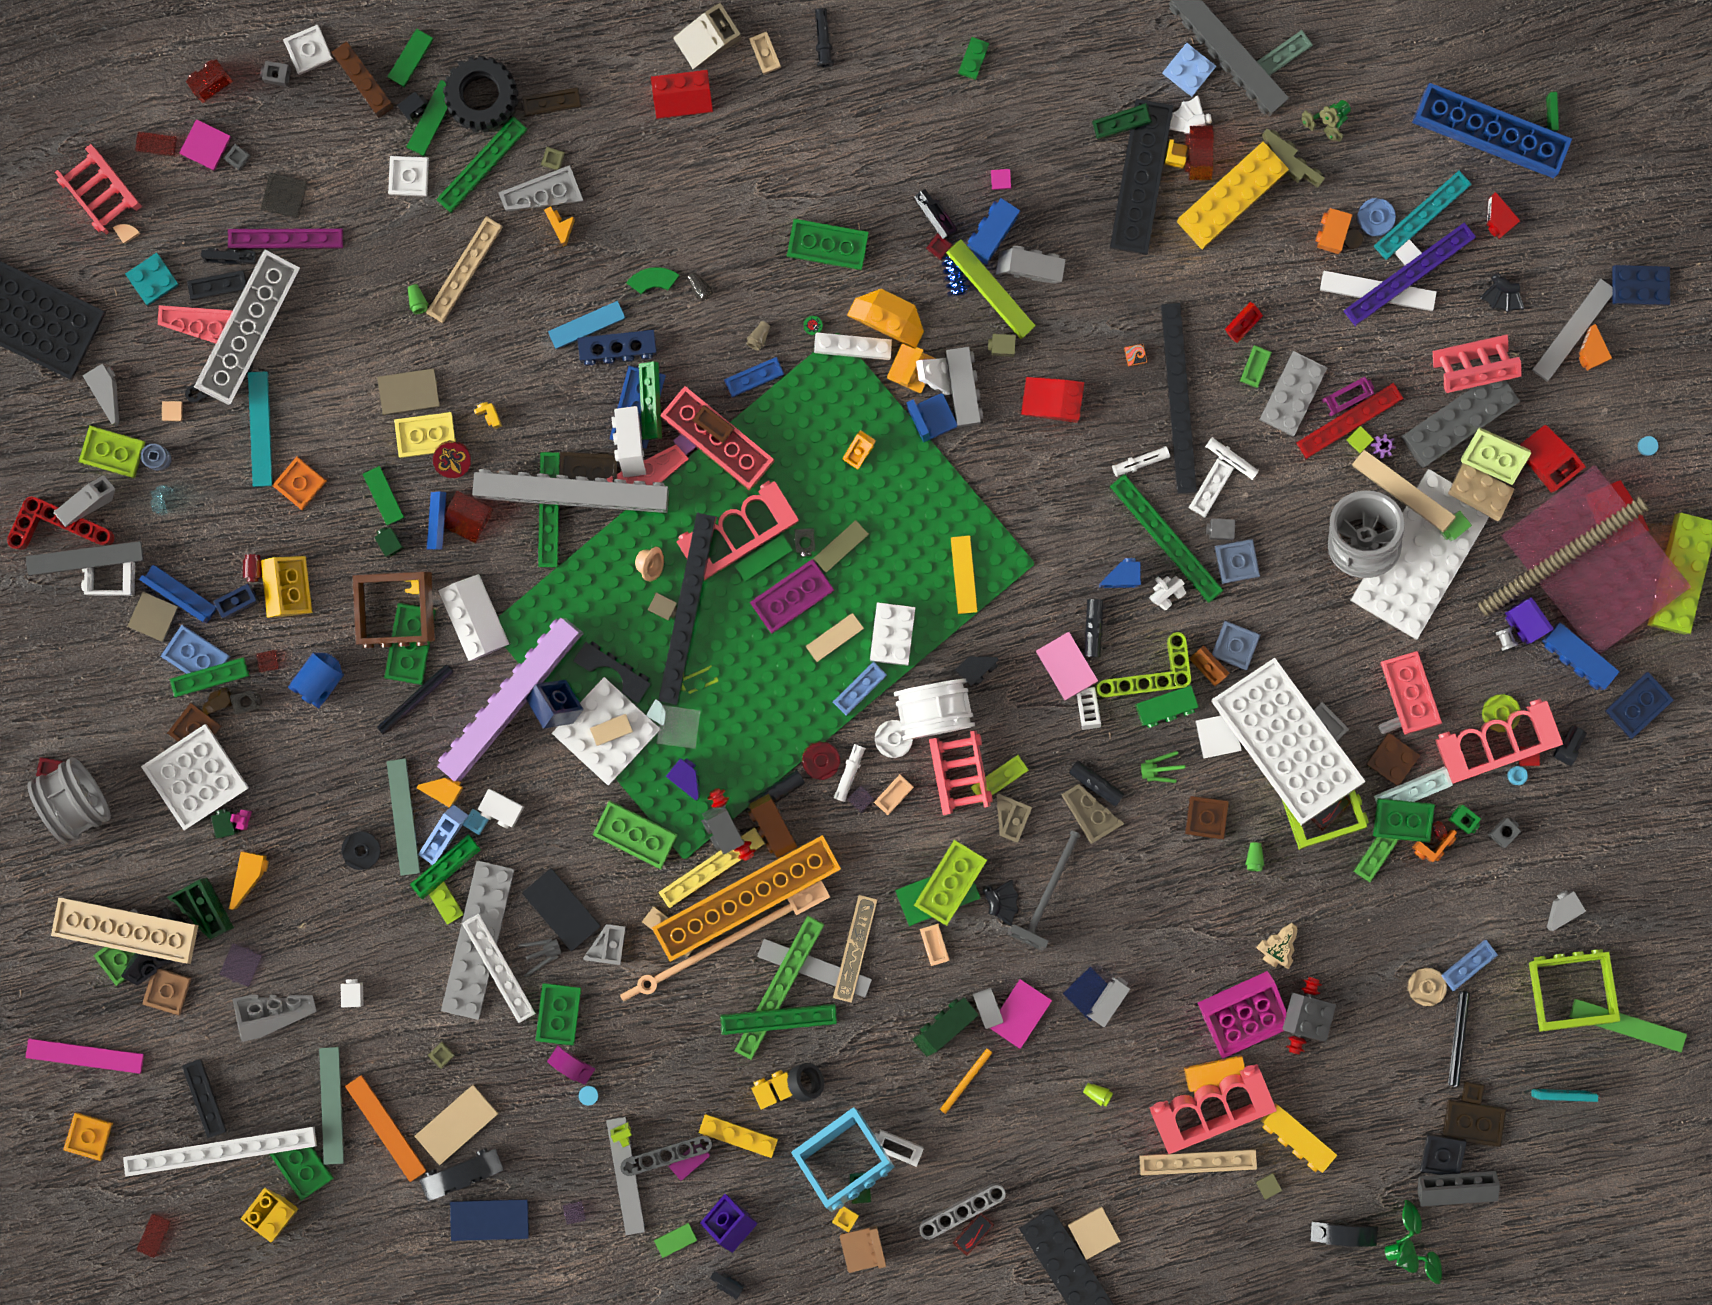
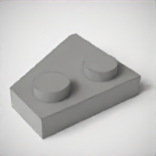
(608, 945)

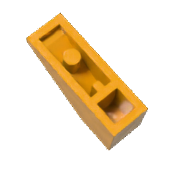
(248, 873)

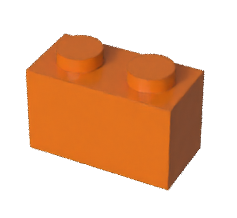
(1333, 230)

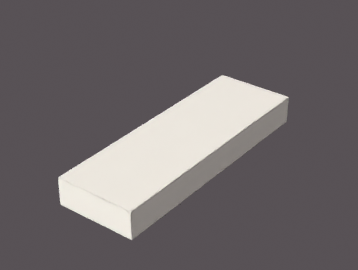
(1211, 487)

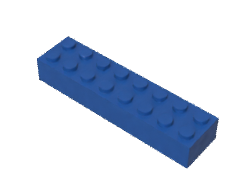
(1492, 130)

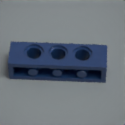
(587, 344)

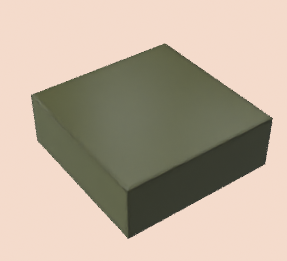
(552, 158)
(441, 1055)
(1268, 1186)

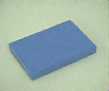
(192, 652)

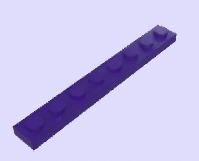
(1409, 274)

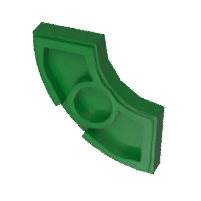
(652, 278)

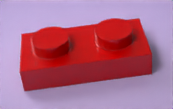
(1243, 322)

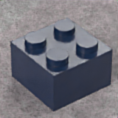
(554, 704)

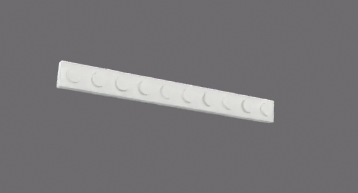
(220, 1151)

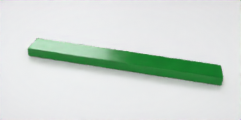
(1166, 538)

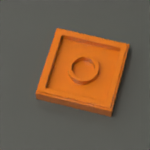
(299, 483)

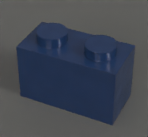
(236, 601)

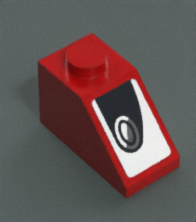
(1500, 216)

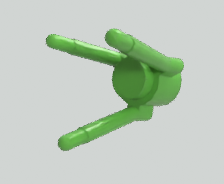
(1150, 770)

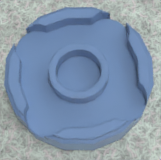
(1376, 217)

